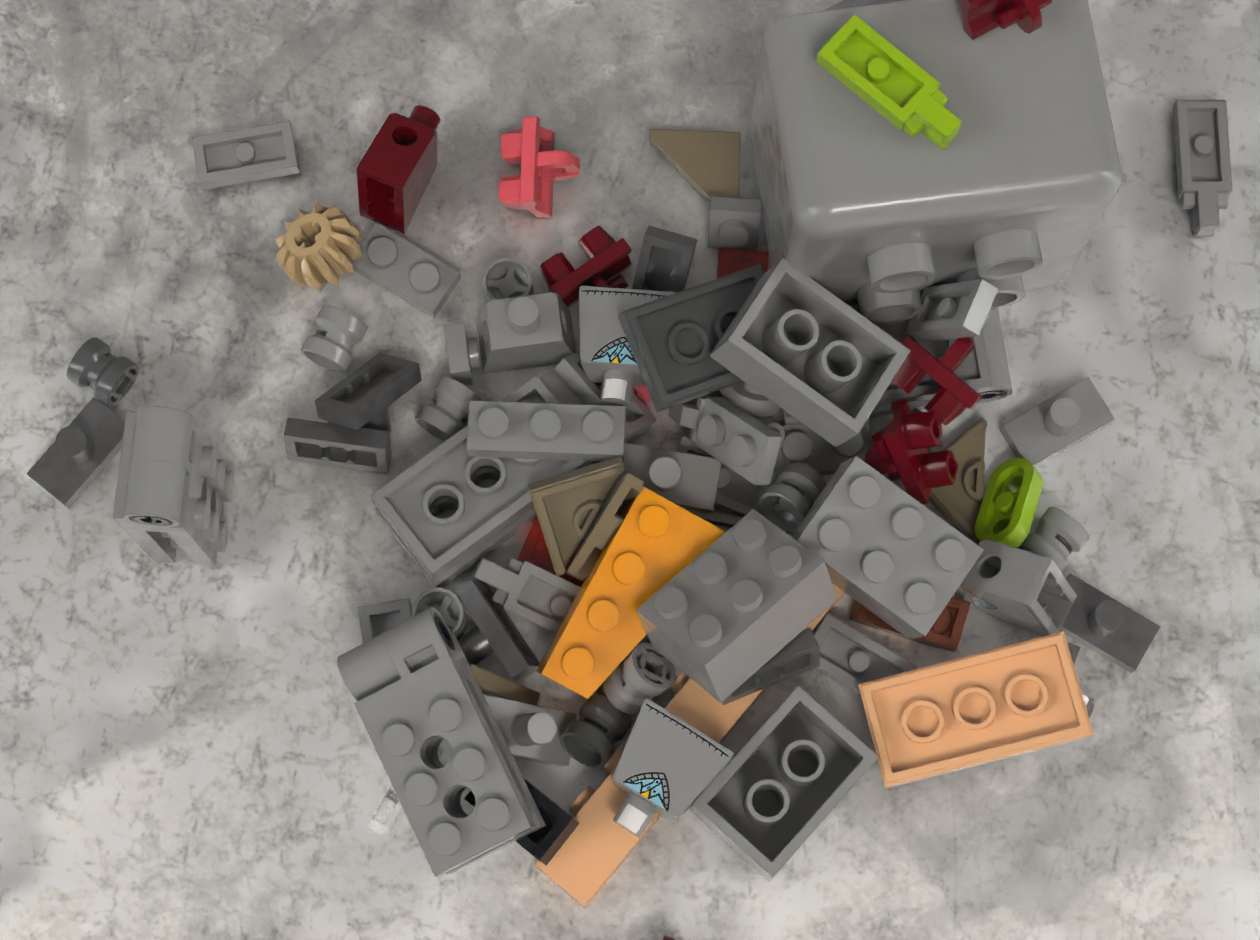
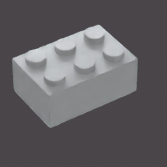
(810, 353)
(886, 548)
(737, 604)
(783, 783)

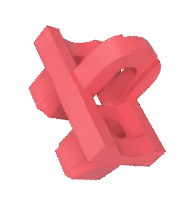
(539, 168)

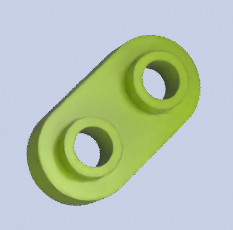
(1009, 503)

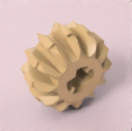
(319, 247)

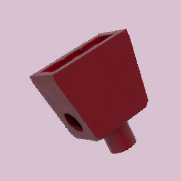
(398, 168)

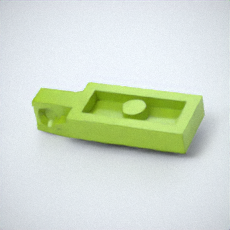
(889, 82)

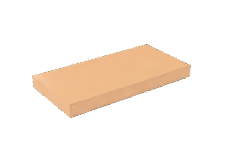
(975, 710)

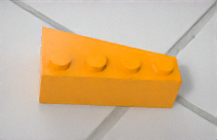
(639, 560)

